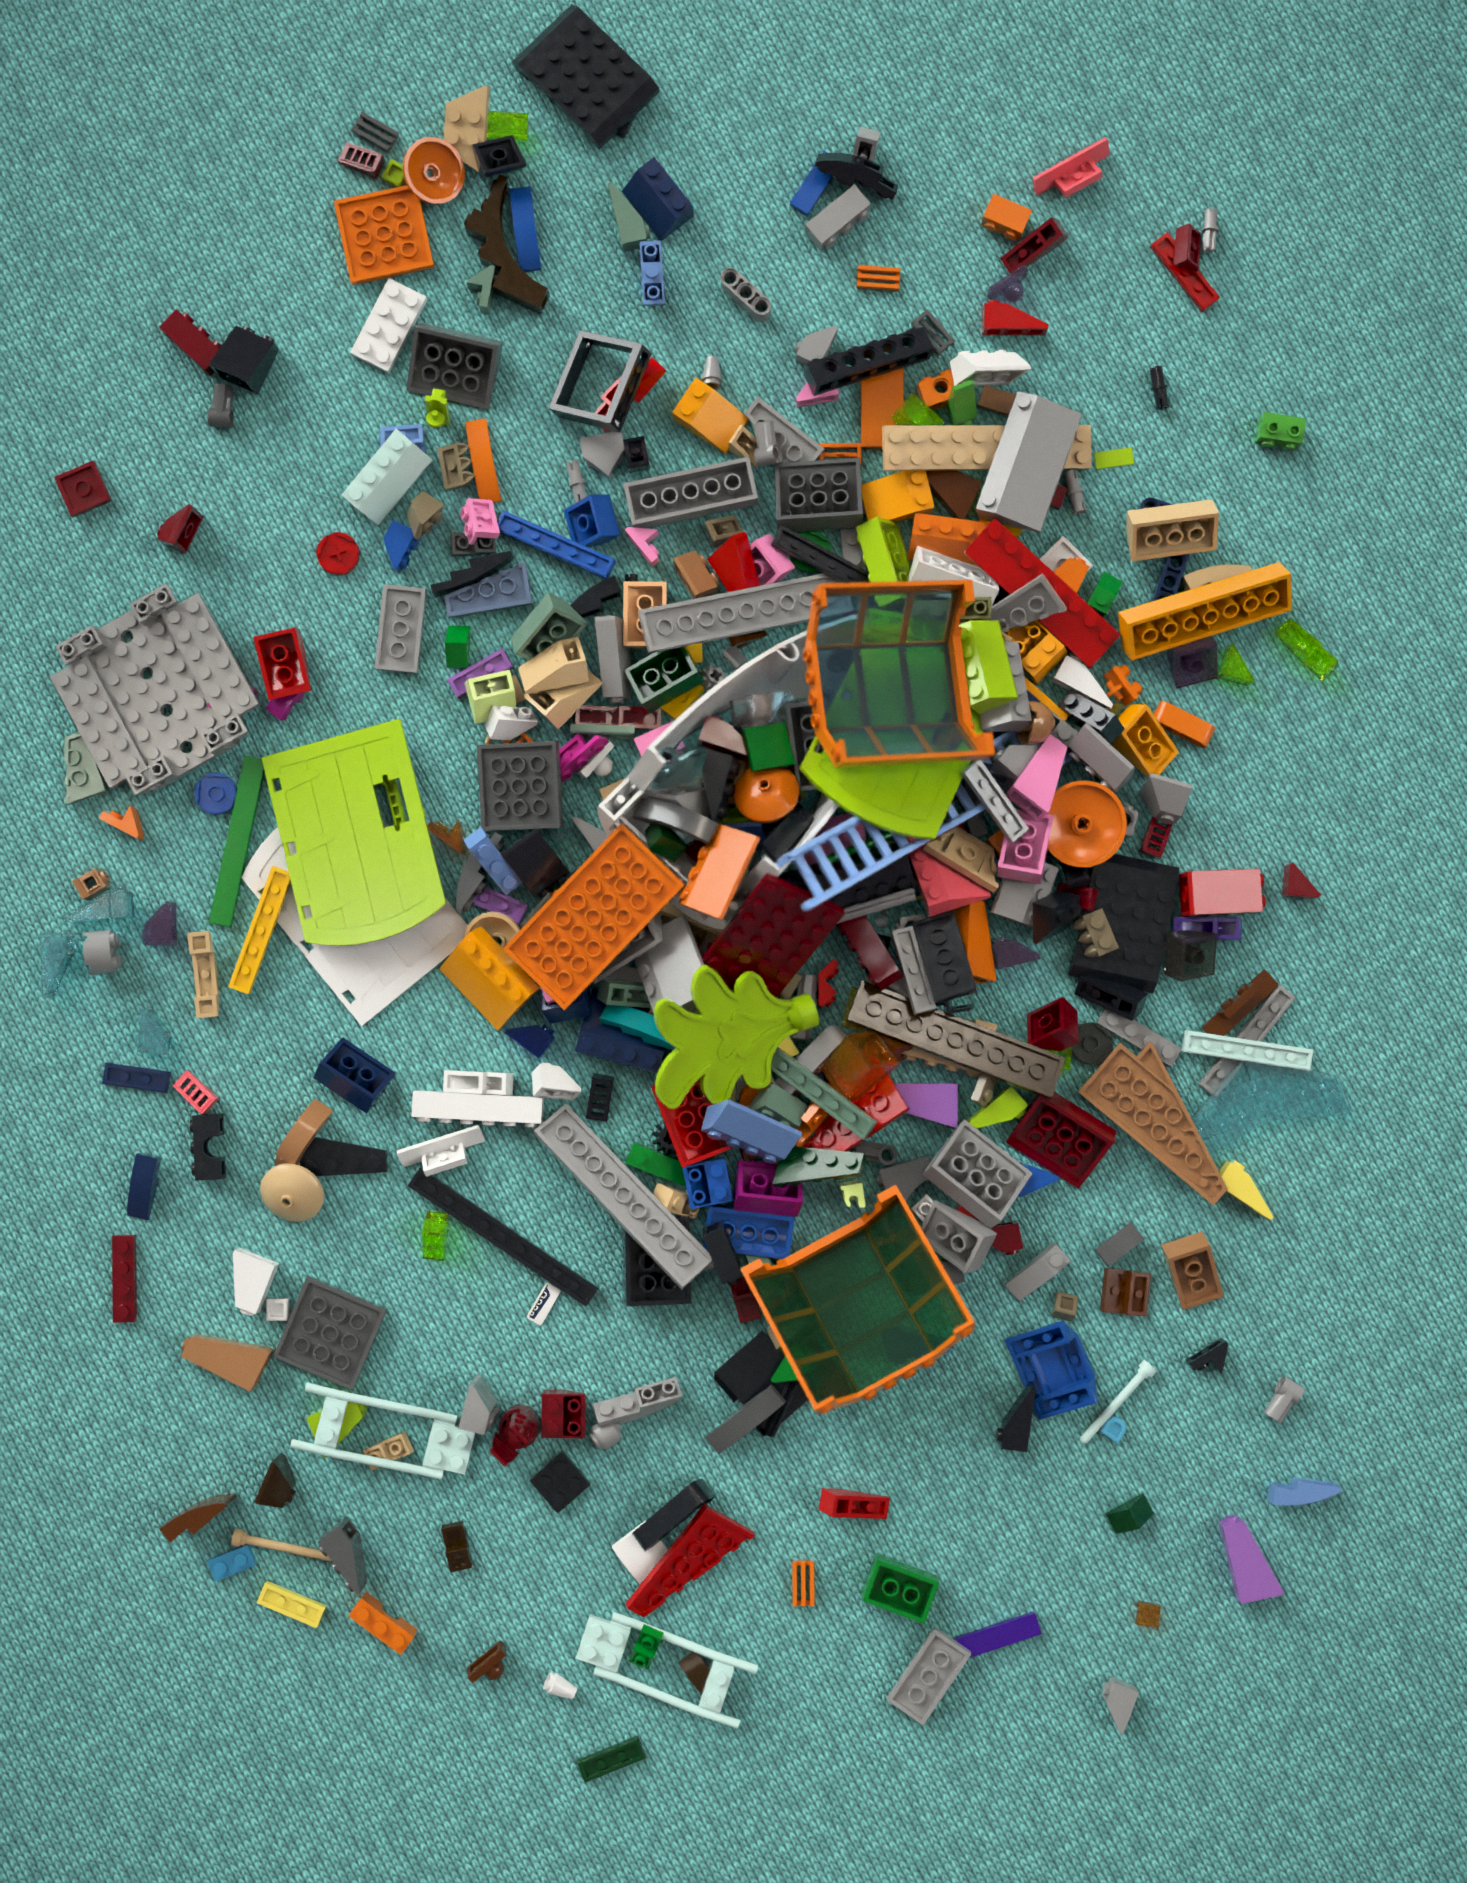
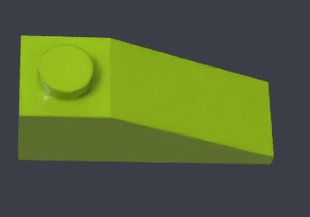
(1001, 1108)

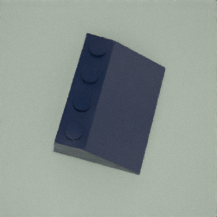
(613, 1044)

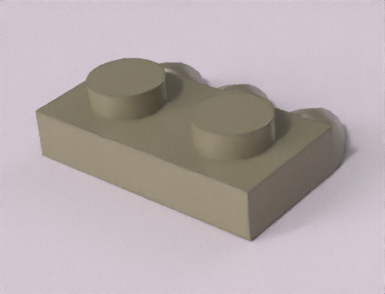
(454, 466)
(1097, 933)
(984, 1090)

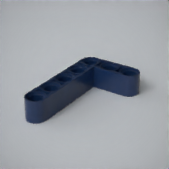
(1167, 571)

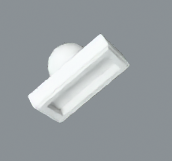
(598, 763)

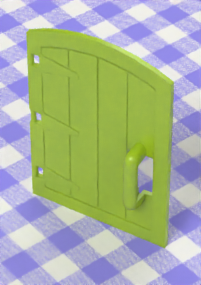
(892, 797)
(347, 866)

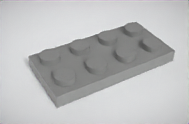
(400, 629)
(928, 1675)

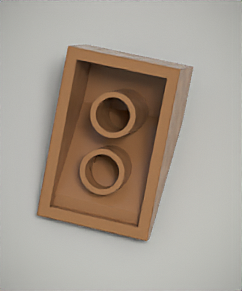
(1192, 1270)

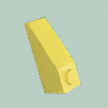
(1243, 1188)

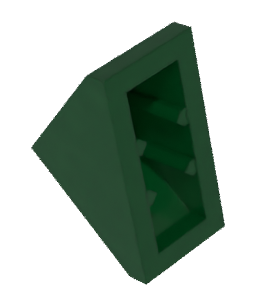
(664, 842)
(1130, 1514)

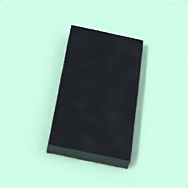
(944, 957)

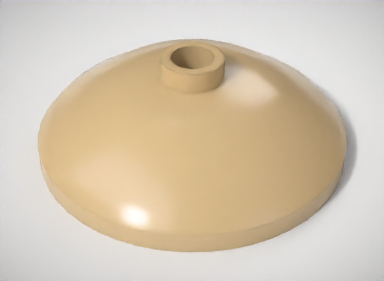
(496, 926)
(298, 1187)

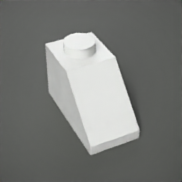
(554, 1083)

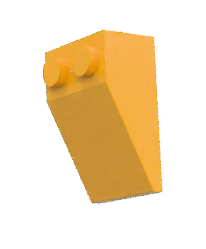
(708, 415)
(897, 496)
(1144, 740)

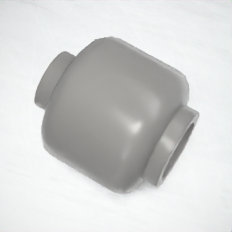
(605, 1435)

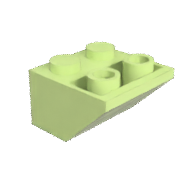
(490, 691)

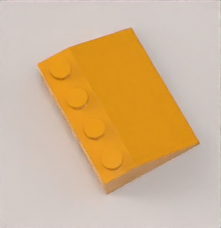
(488, 977)

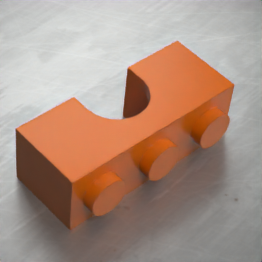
(391, 1631)

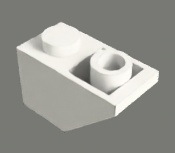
(509, 722)

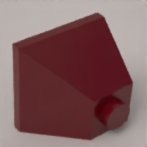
(180, 529)

